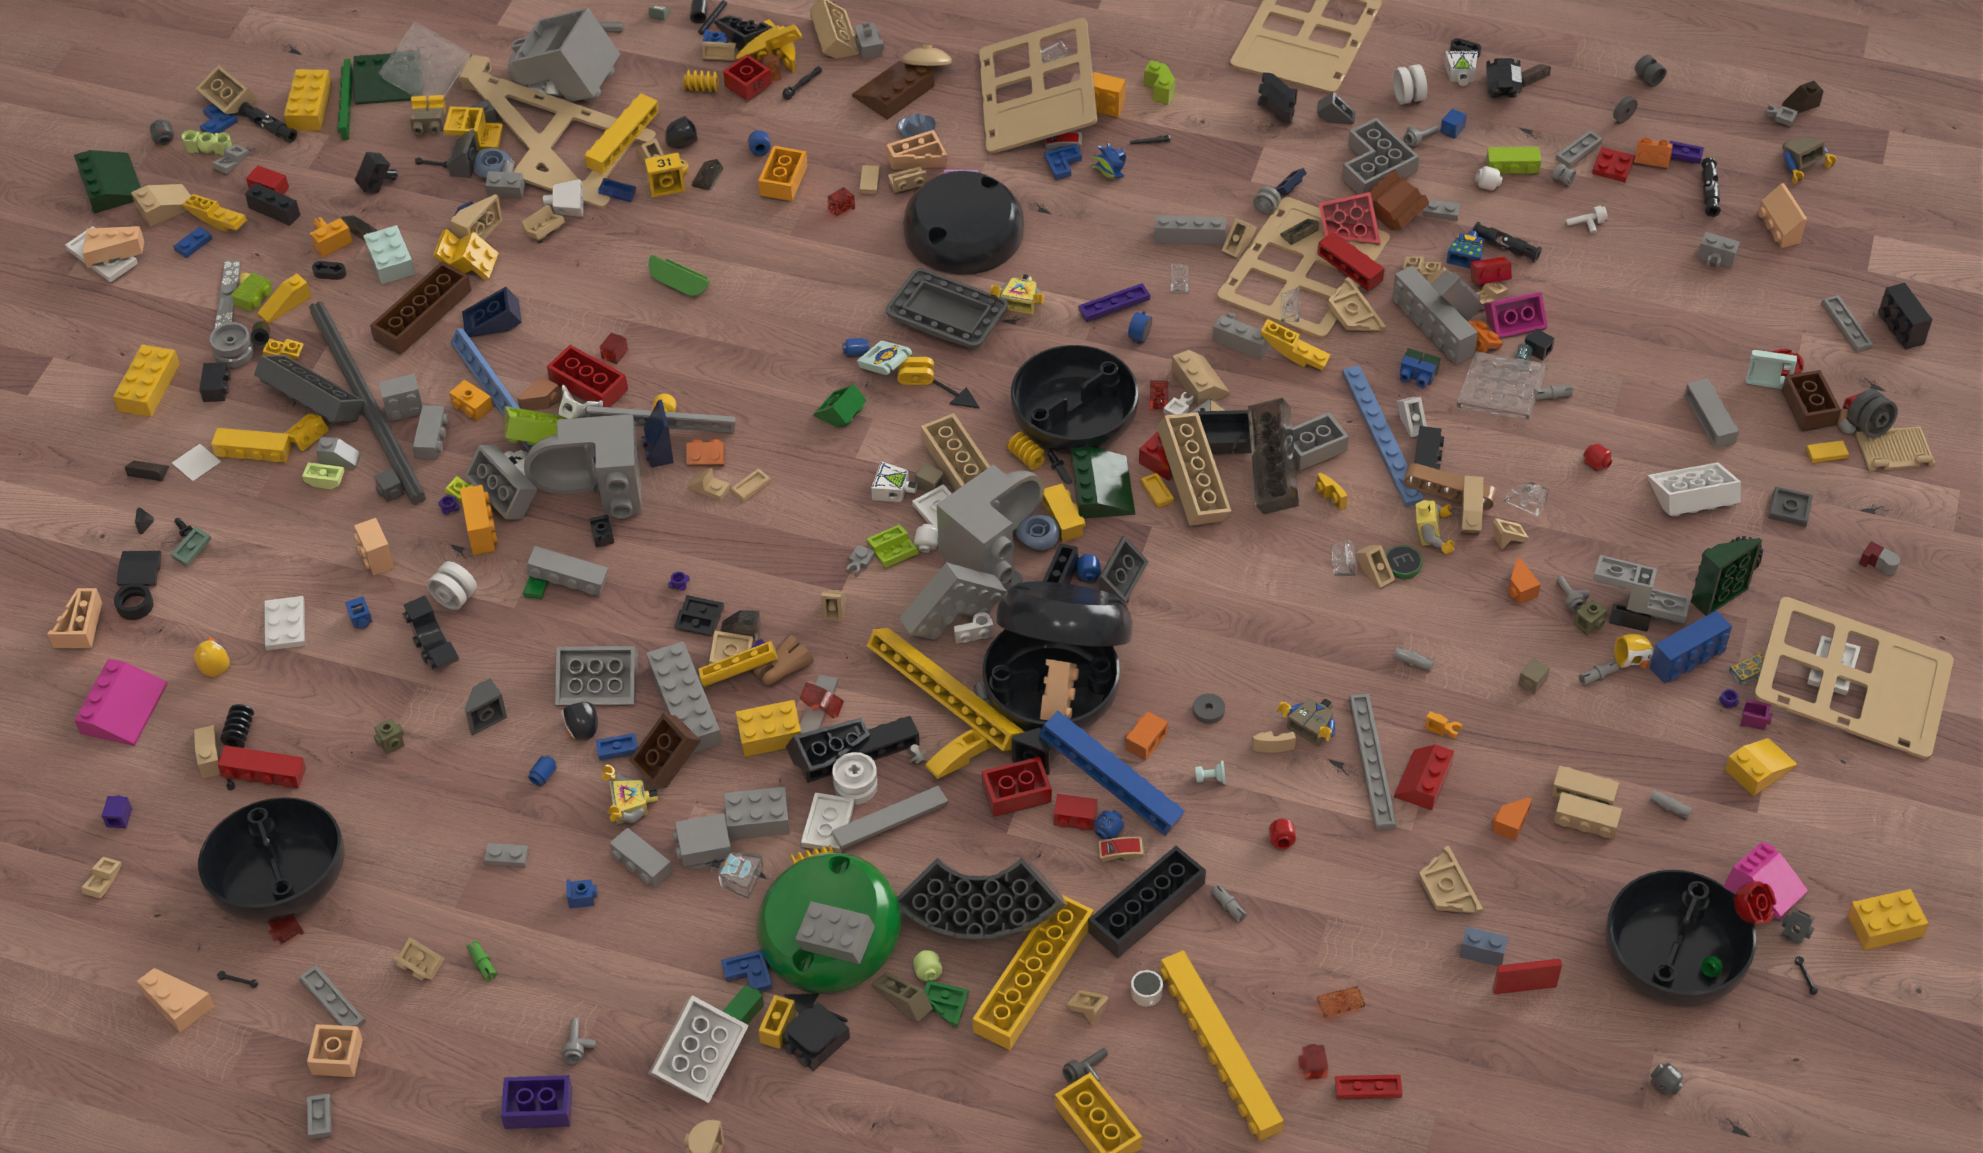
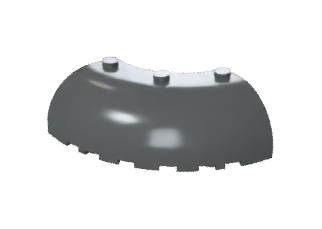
(981, 905)

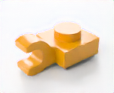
(1440, 725)

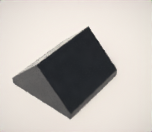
(1029, 746)

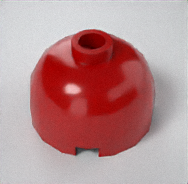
(1755, 903)

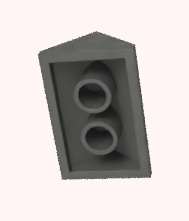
(1122, 570)

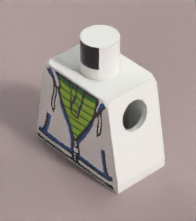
(1461, 66)
(892, 483)

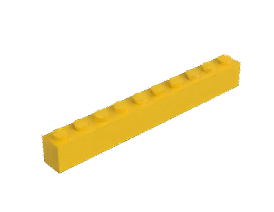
(944, 688)
(1221, 1046)

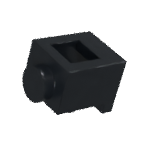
(601, 530)

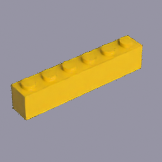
(621, 133)

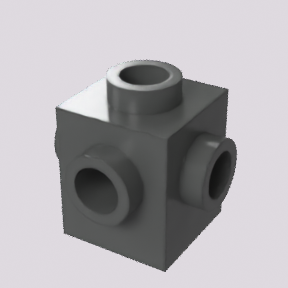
(1801, 919)

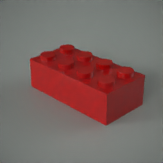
(587, 377)

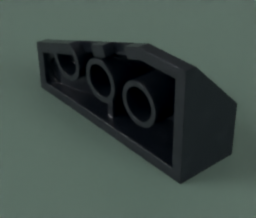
(740, 31)
(825, 745)

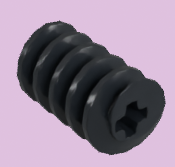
(237, 725)

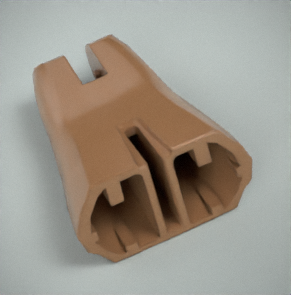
(791, 658)

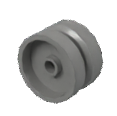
(232, 344)

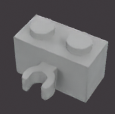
(868, 40)
(1718, 250)

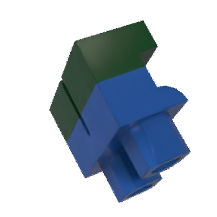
(1419, 367)

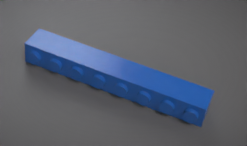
(1111, 773)

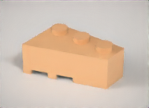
(916, 151)
(111, 243)
(79, 621)
(1058, 689)
(174, 998)

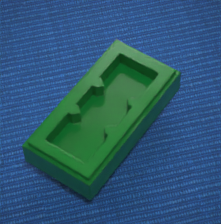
(535, 588)

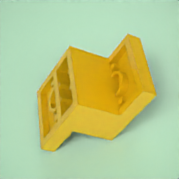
(463, 119)
(466, 253)

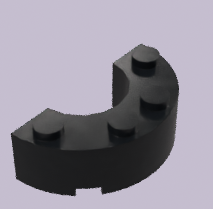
(427, 634)

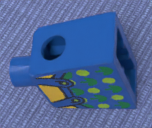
(1465, 249)

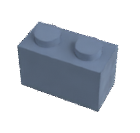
(1483, 946)

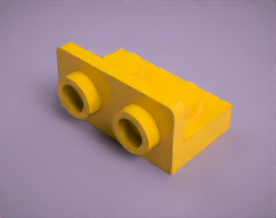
(307, 431)

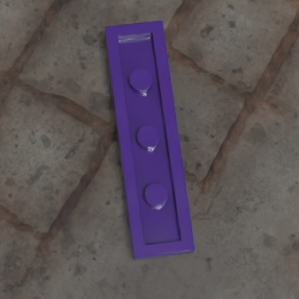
(1114, 302)

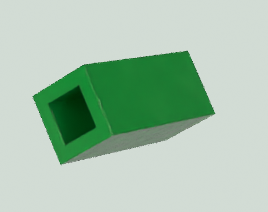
(745, 1004)

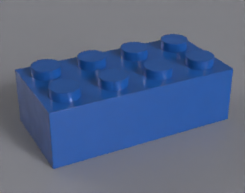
(1690, 647)

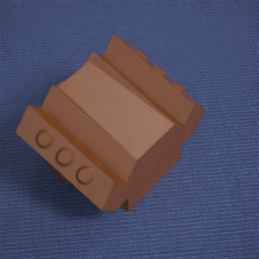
(1396, 201)

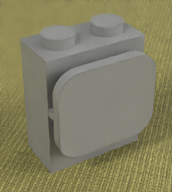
(702, 841)

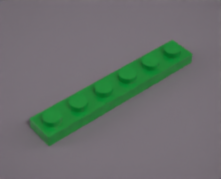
(346, 98)

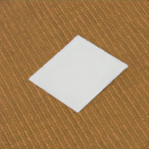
(196, 462)

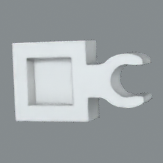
(1178, 406)

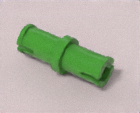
(481, 960)

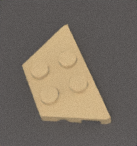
(1353, 309)
(1448, 885)

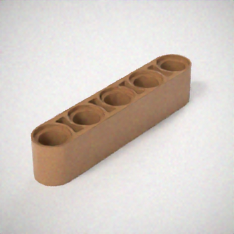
(1443, 484)

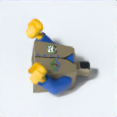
(1803, 153)
(1310, 720)

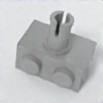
(505, 183)

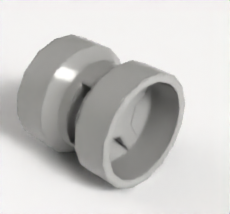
(1564, 174)

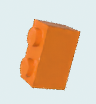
(1146, 735)

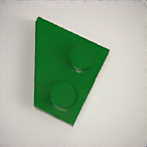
(947, 1001)

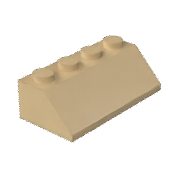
(834, 30)

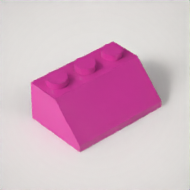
(1516, 314)

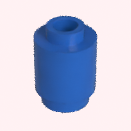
(855, 347)
(542, 770)

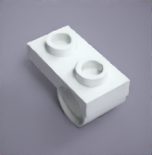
(546, 88)
(980, 629)

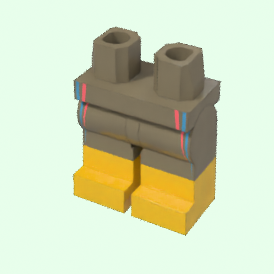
(425, 117)

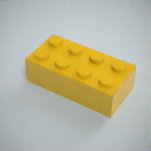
(308, 99)
(146, 380)
(1097, 1118)

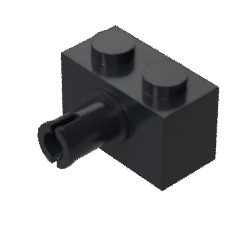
(373, 172)

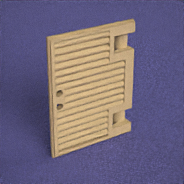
(1895, 449)

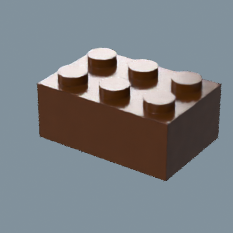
(1811, 400)
(664, 750)

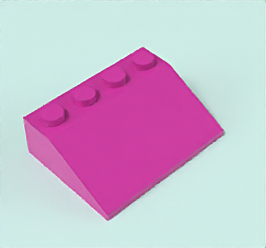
(119, 703)
(1770, 868)

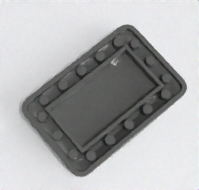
(946, 308)

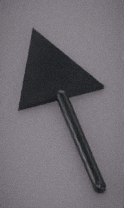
(962, 399)
(807, 1001)

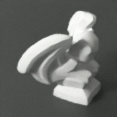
(574, 409)

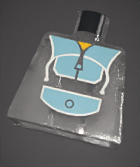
(739, 872)

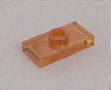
(1341, 1001)

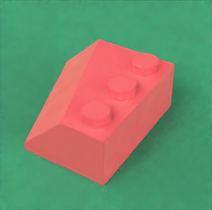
(1351, 218)

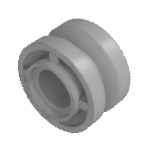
(1267, 200)

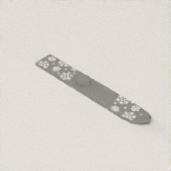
(229, 284)

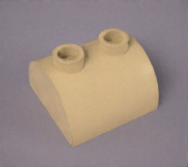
(705, 1138)

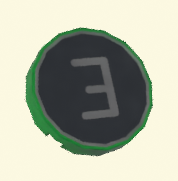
(1404, 561)

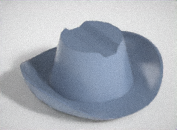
(915, 125)
(489, 160)
(1038, 532)

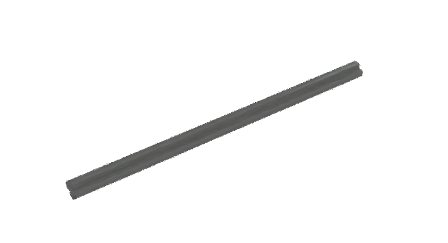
(370, 407)

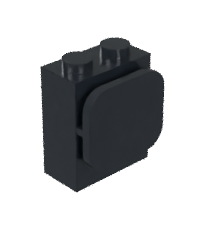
(814, 1036)

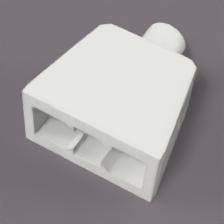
(566, 198)

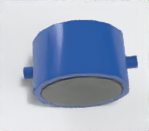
(1140, 327)

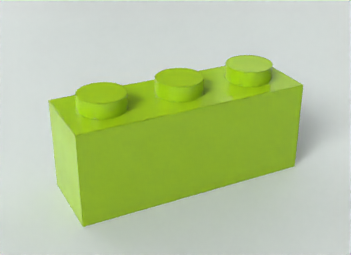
(1514, 159)

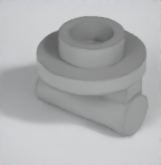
(918, 756)

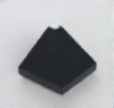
(143, 520)

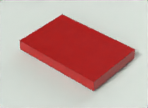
(1527, 976)

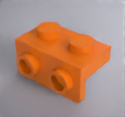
(1653, 152)
(1485, 338)
(705, 453)

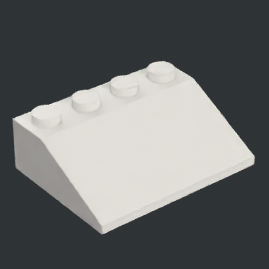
(1695, 489)
(698, 1049)

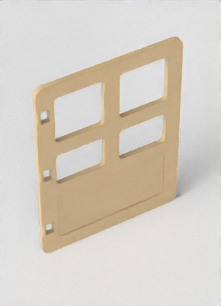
(1296, 57)
(1043, 111)
(1293, 213)
(1901, 691)

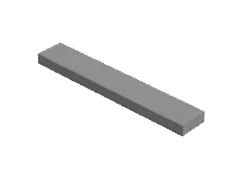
(889, 817)

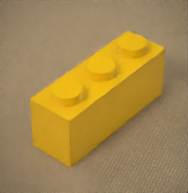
(1065, 512)

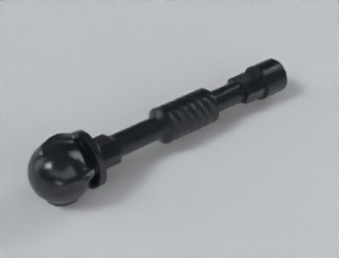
(790, 91)

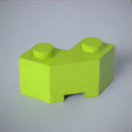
(1161, 80)

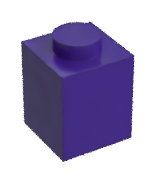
(116, 811)

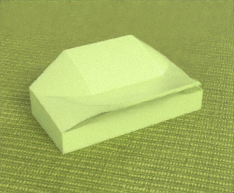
(323, 475)

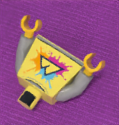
(1020, 294)
(1429, 524)
(627, 797)

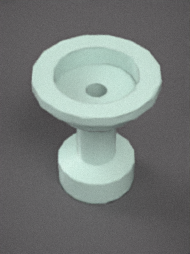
(1218, 772)

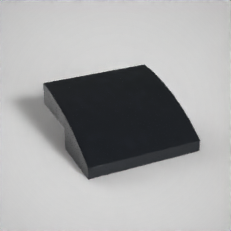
(139, 567)
(699, 615)

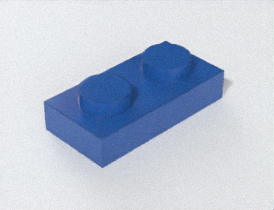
(192, 242)
(616, 746)

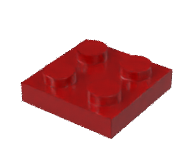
(1613, 164)

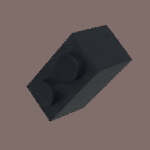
(214, 382)

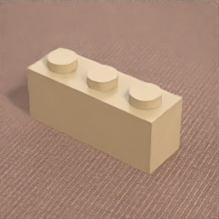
(1584, 785)
(1587, 815)

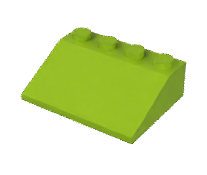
(529, 425)

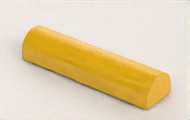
(737, 664)

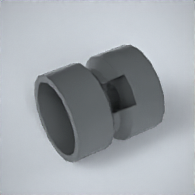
(1651, 70)

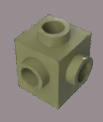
(1590, 616)
(389, 736)

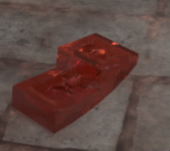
(821, 698)

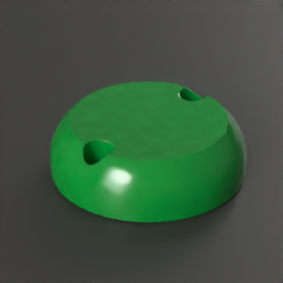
(838, 882)

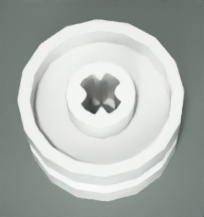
(1409, 84)
(451, 585)
(855, 777)

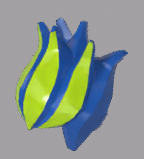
(1110, 161)

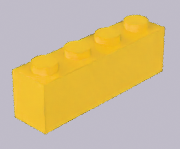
(251, 445)

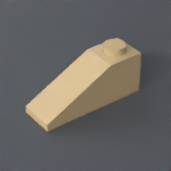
(1472, 505)
(207, 751)

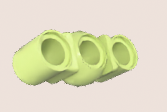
(206, 142)

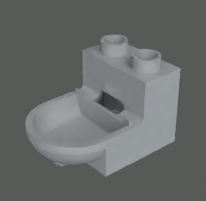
(568, 51)
(567, 465)
(983, 515)

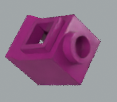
(1756, 714)

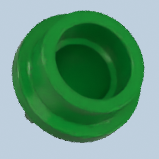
(1711, 966)

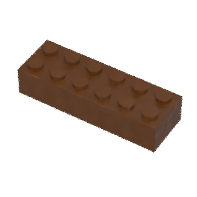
(420, 308)

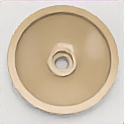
(926, 56)

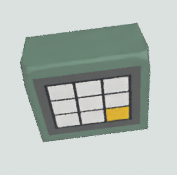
(659, 12)

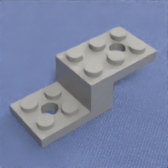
(1643, 595)

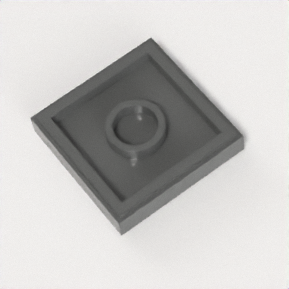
(1790, 506)

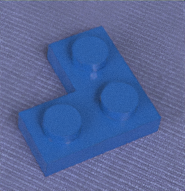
(218, 120)
(1060, 158)
(748, 965)

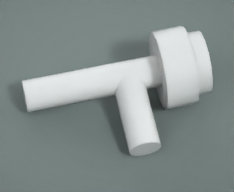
(1599, 214)

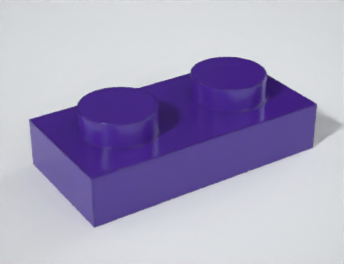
(1686, 152)

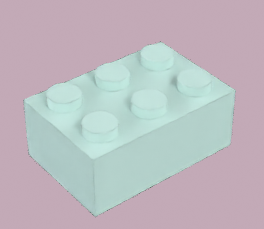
(389, 254)

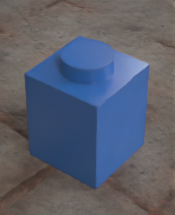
(1453, 123)

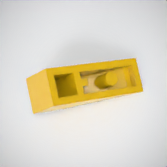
(286, 297)

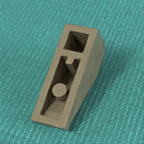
(903, 995)

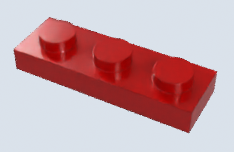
(1368, 1086)

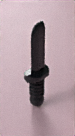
(1058, 465)
(185, 530)

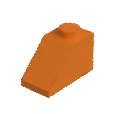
(1523, 583)
(1511, 818)

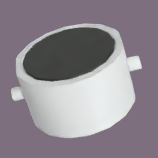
(1146, 988)

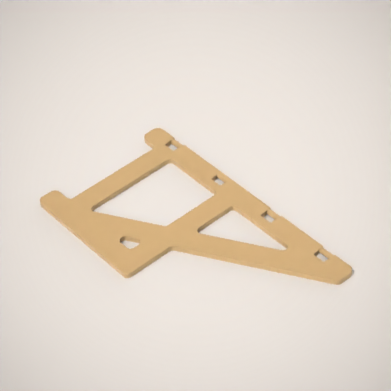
(541, 144)

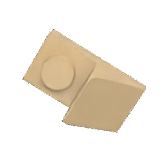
(709, 486)
(1506, 531)
(1089, 1003)

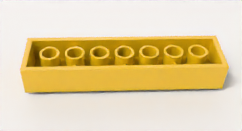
(1031, 975)

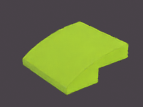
(892, 546)

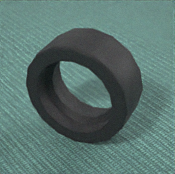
(129, 591)

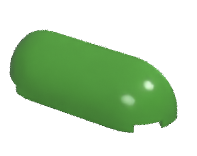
(677, 276)

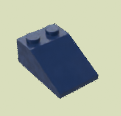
(493, 314)
(657, 437)

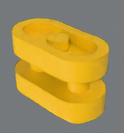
(916, 371)

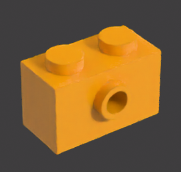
(471, 400)

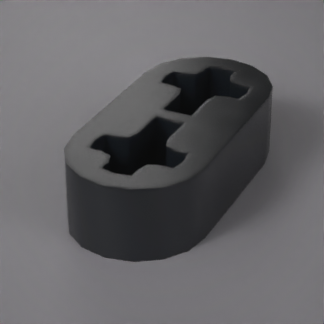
(1464, 45)
(329, 270)

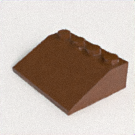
(895, 88)

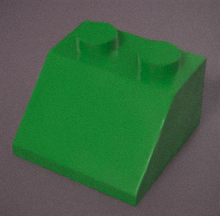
(841, 406)

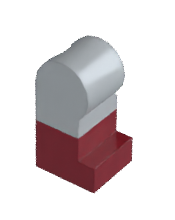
(1880, 558)

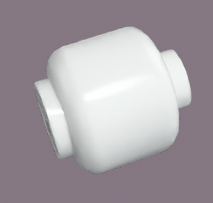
(1488, 178)
(926, 538)

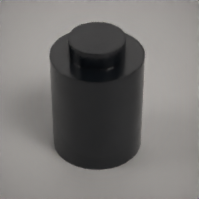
(698, 11)
(260, 333)

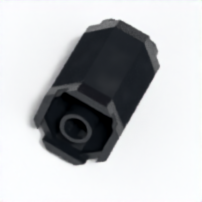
(1503, 77)
(1277, 97)

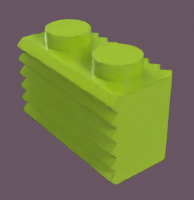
(252, 292)

